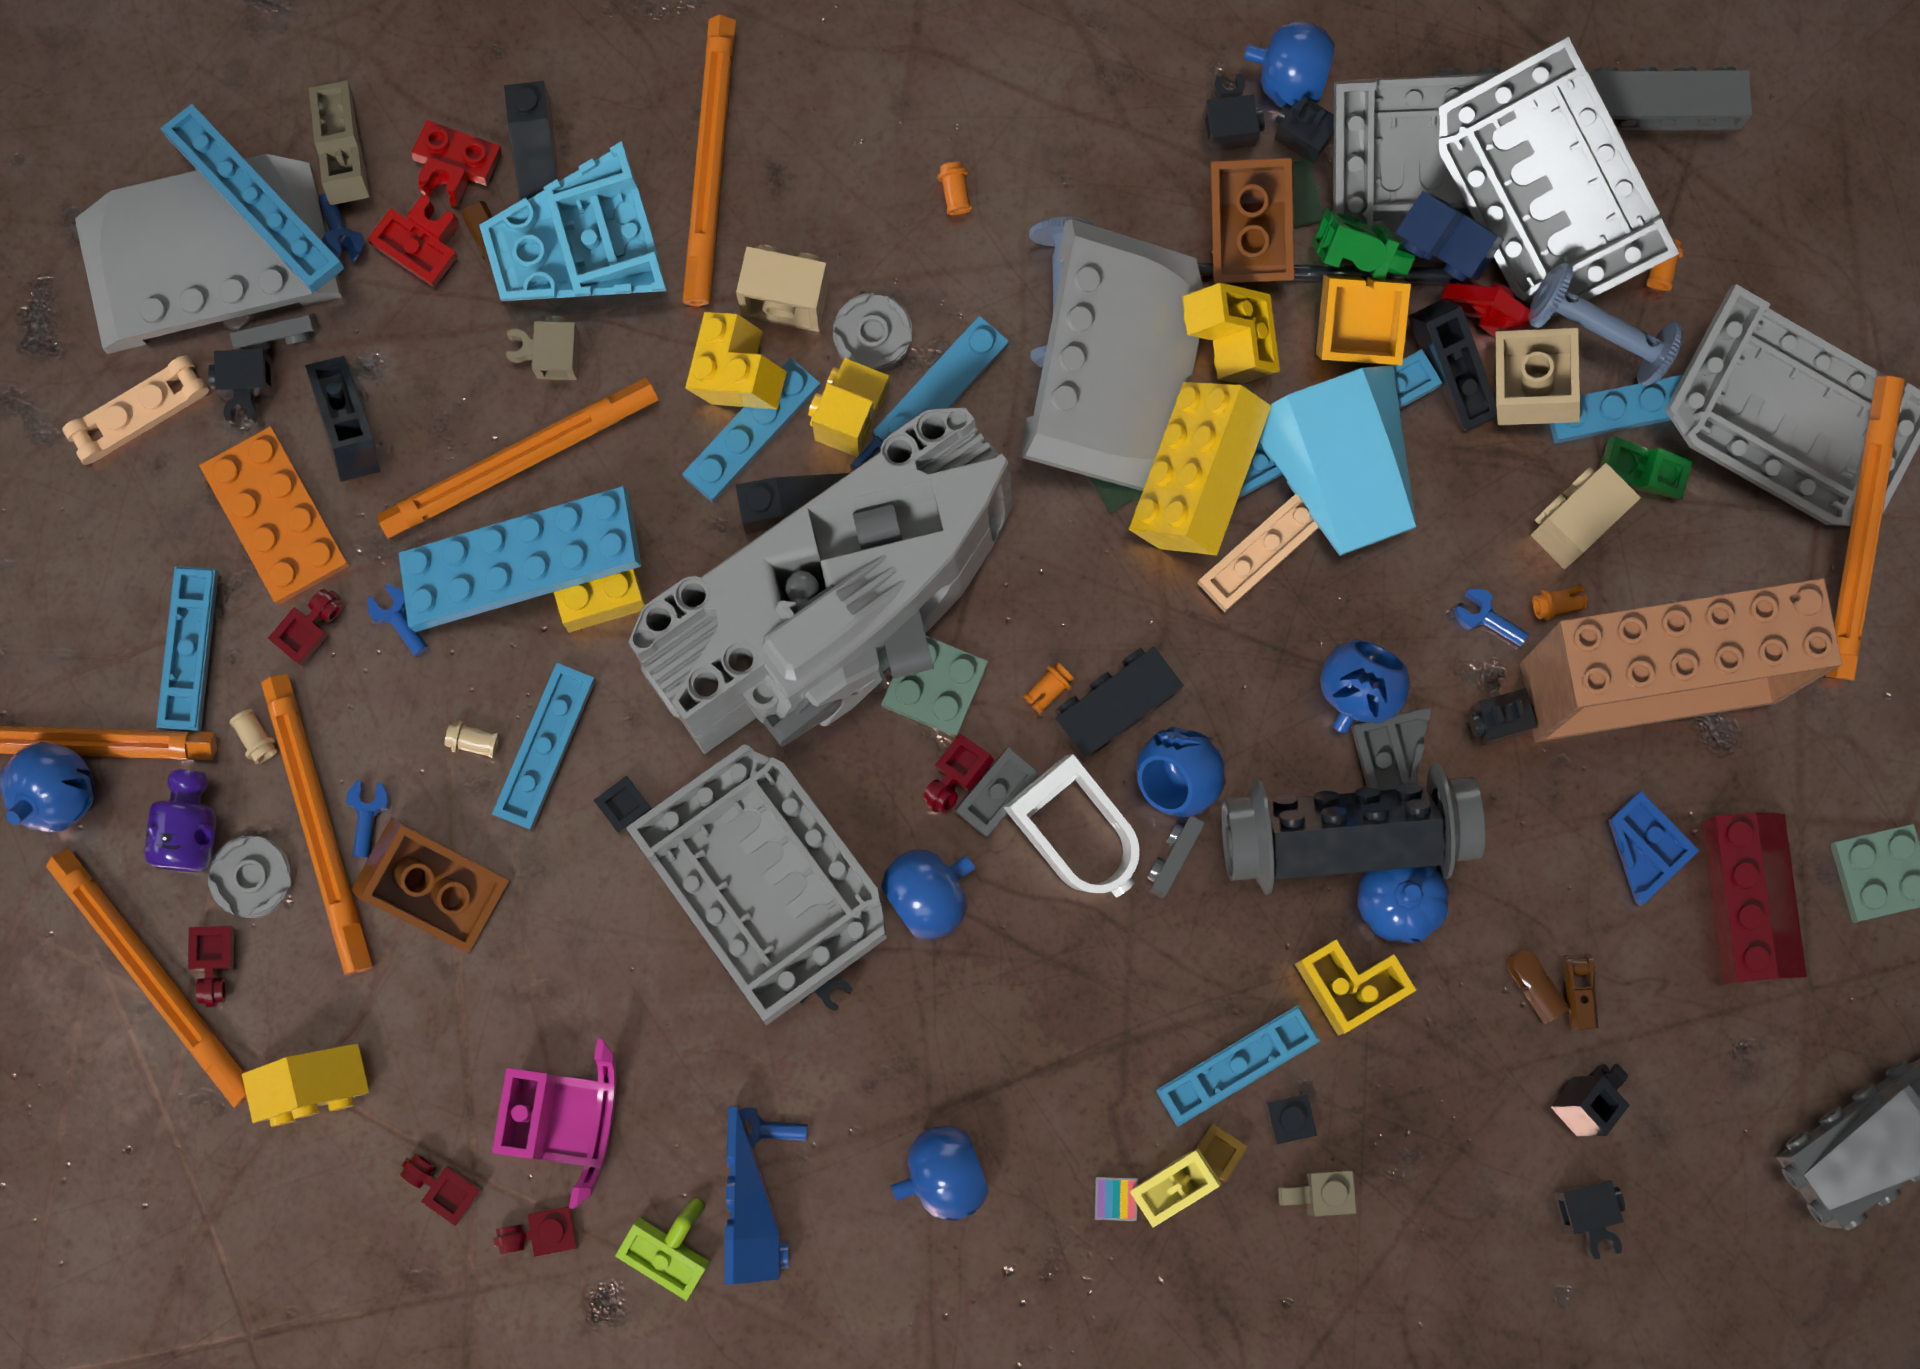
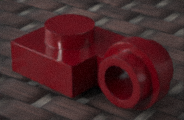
(300, 634)
(962, 765)
(211, 951)
(449, 1193)
(549, 1231)

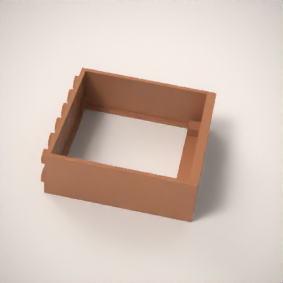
(1680, 659)

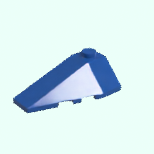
(752, 1231)

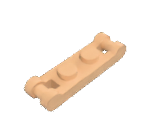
(136, 410)

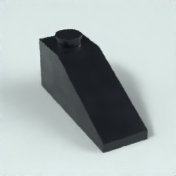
(531, 136)
(1450, 348)
(343, 418)
(773, 499)

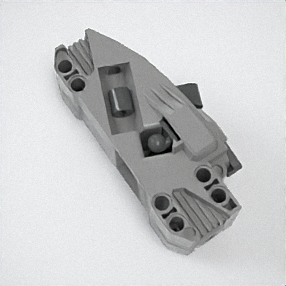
(865, 582)

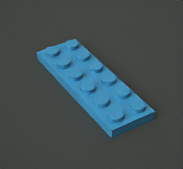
(519, 559)

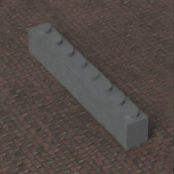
(1668, 98)

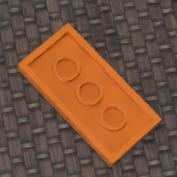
(274, 516)

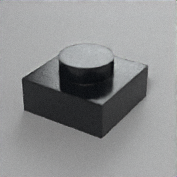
(622, 804)
(1291, 1119)

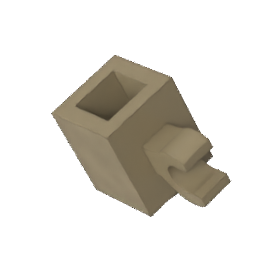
(552, 350)
(1323, 1193)

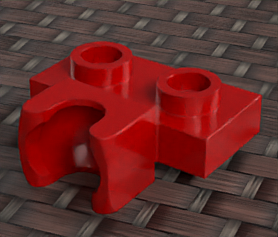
(453, 159)
(418, 241)
(1491, 304)

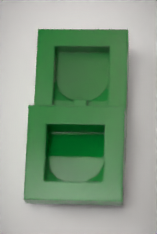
(1646, 469)

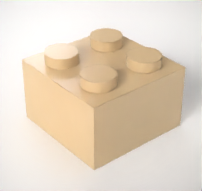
(783, 287)
(1537, 376)
(1591, 509)

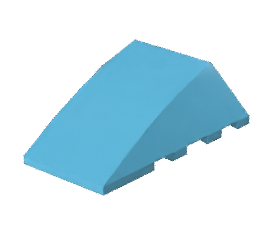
(576, 237)
(1345, 456)

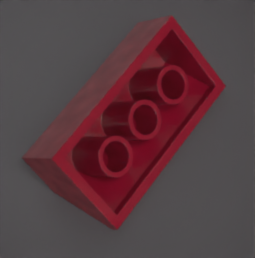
(1753, 897)

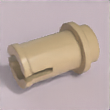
(253, 736)
(471, 739)

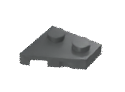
(1392, 749)

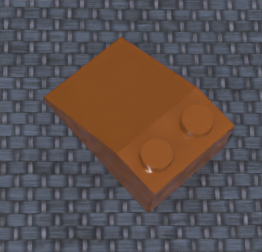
(1253, 220)
(429, 885)

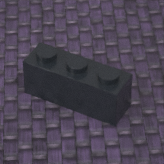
(1117, 702)

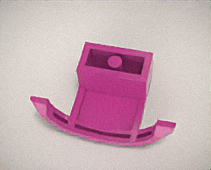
(560, 1119)

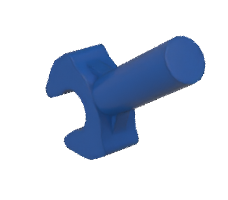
(338, 233)
(397, 617)
(1488, 617)
(366, 814)
(772, 1130)

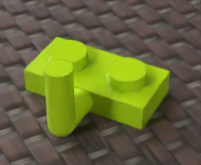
(663, 1255)

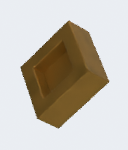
(1221, 1151)

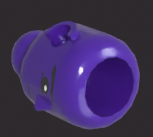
(181, 828)

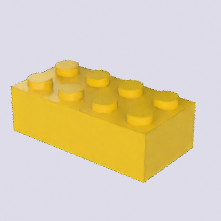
(1200, 467)

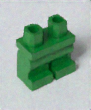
(1355, 240)

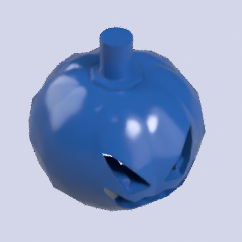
(1294, 62)
(1364, 683)
(1180, 772)
(35, 789)
(927, 892)
(1403, 902)
(944, 1174)

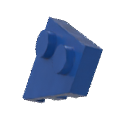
(1648, 846)

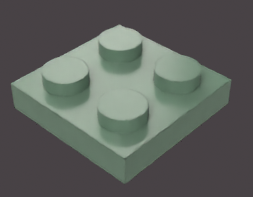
(941, 694)
(1879, 872)

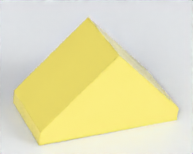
(1175, 1187)

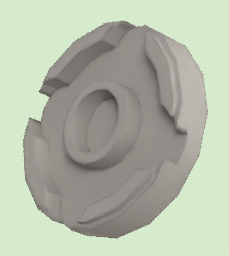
(873, 331)
(250, 877)

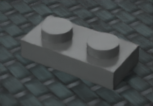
(292, 329)
(997, 787)
(1182, 840)

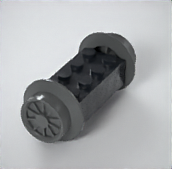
(1353, 830)

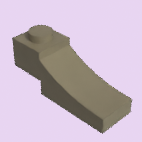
(338, 143)

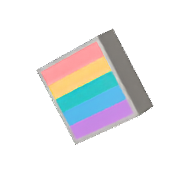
(1114, 1199)

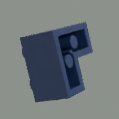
(1449, 234)

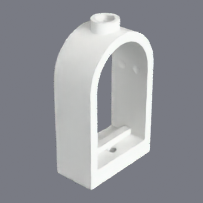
(1044, 790)

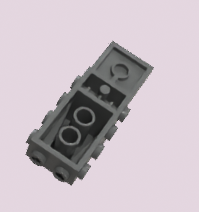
(1859, 1151)

